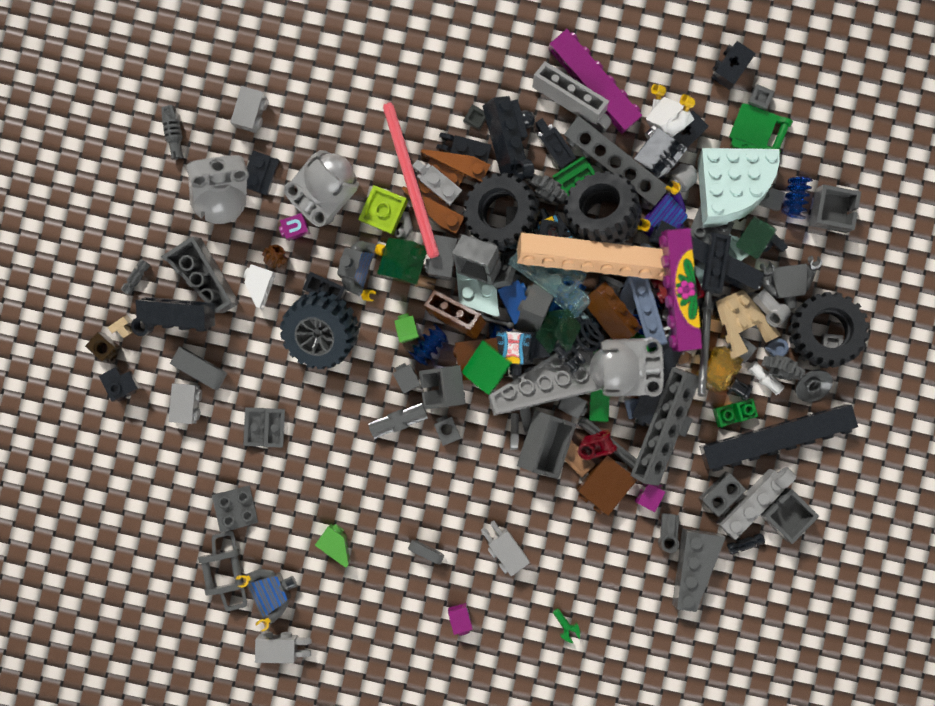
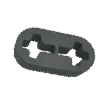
(426, 552)

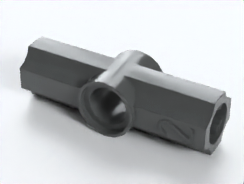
(397, 420)

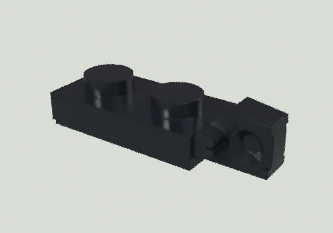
(555, 144)

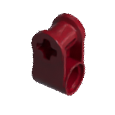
(599, 443)

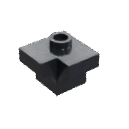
(118, 384)

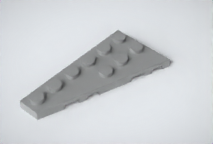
(544, 384)

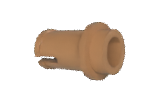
(422, 281)

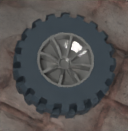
(319, 330)

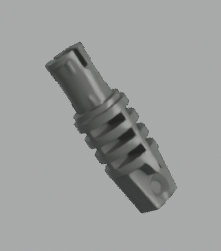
(172, 131)

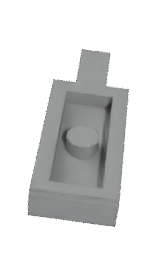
(437, 182)

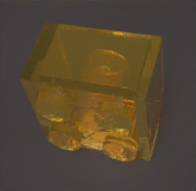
(721, 368)

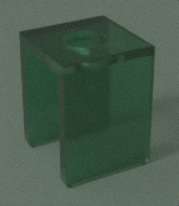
(756, 237)
(558, 330)

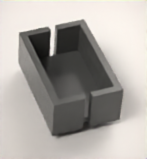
(546, 445)

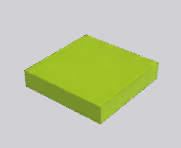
(383, 209)

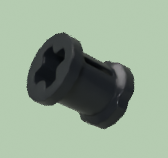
(739, 388)

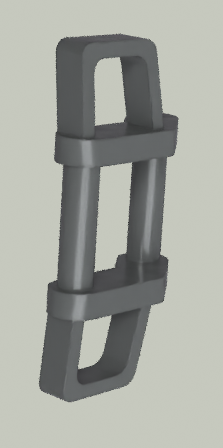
(233, 555)

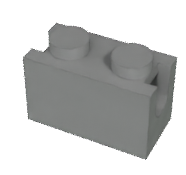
(249, 109)
(184, 403)

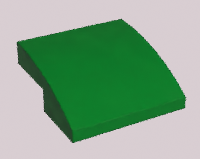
(486, 367)

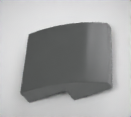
(263, 427)

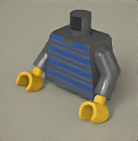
(355, 267)
(269, 593)

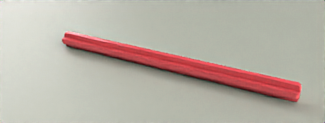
(410, 180)

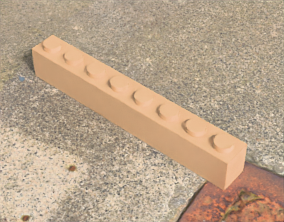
(590, 256)

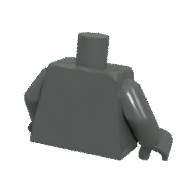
(789, 281)

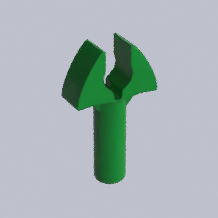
(566, 626)

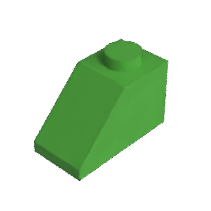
(406, 328)
(335, 544)

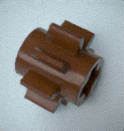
(274, 256)

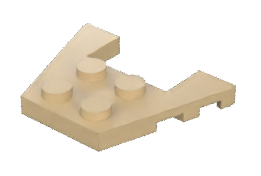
(738, 314)

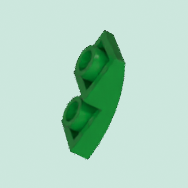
(735, 412)

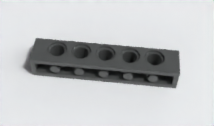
(581, 127)
(665, 426)

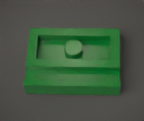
(572, 173)

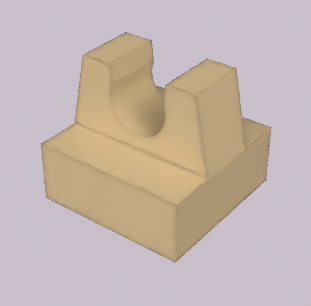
(121, 326)

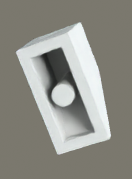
(259, 284)

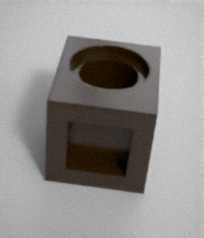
(96, 343)

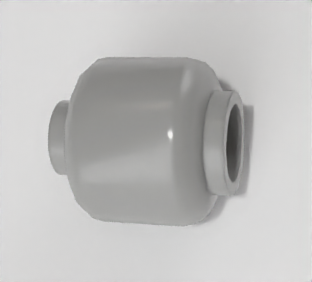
(684, 175)

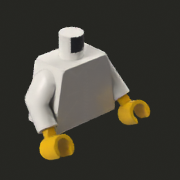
(669, 114)

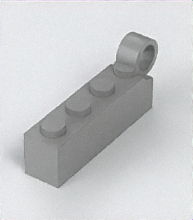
(572, 96)
(755, 501)

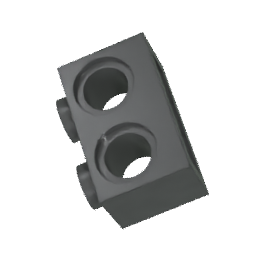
(718, 489)

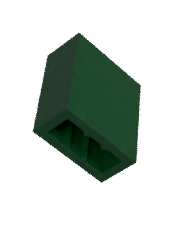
(402, 260)

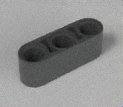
(198, 368)

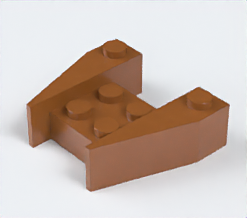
(455, 168)

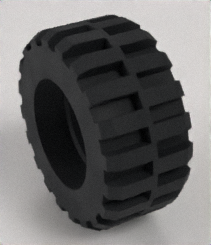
(597, 189)
(489, 191)
(851, 319)

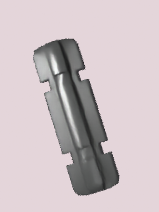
(135, 277)

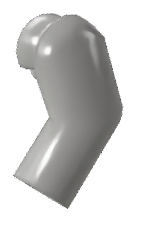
(406, 227)

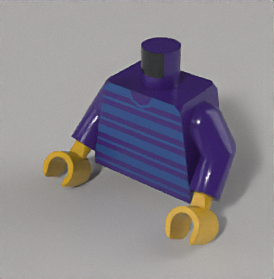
(669, 209)

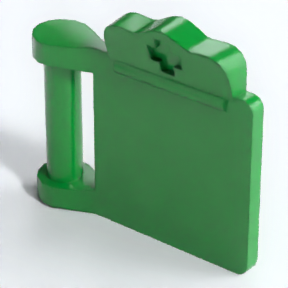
(754, 128)

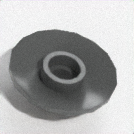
(814, 385)

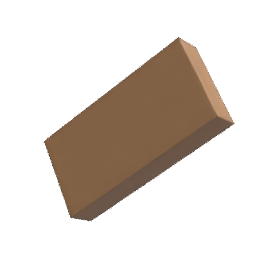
(580, 465)

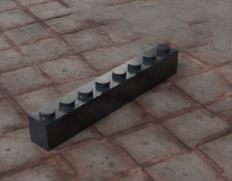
(778, 436)

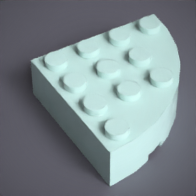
(734, 182)

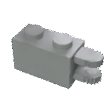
(506, 549)
(279, 648)

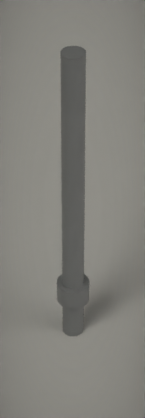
(707, 308)

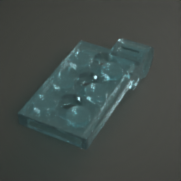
(566, 296)

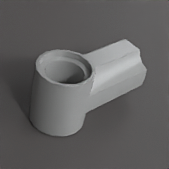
(775, 312)

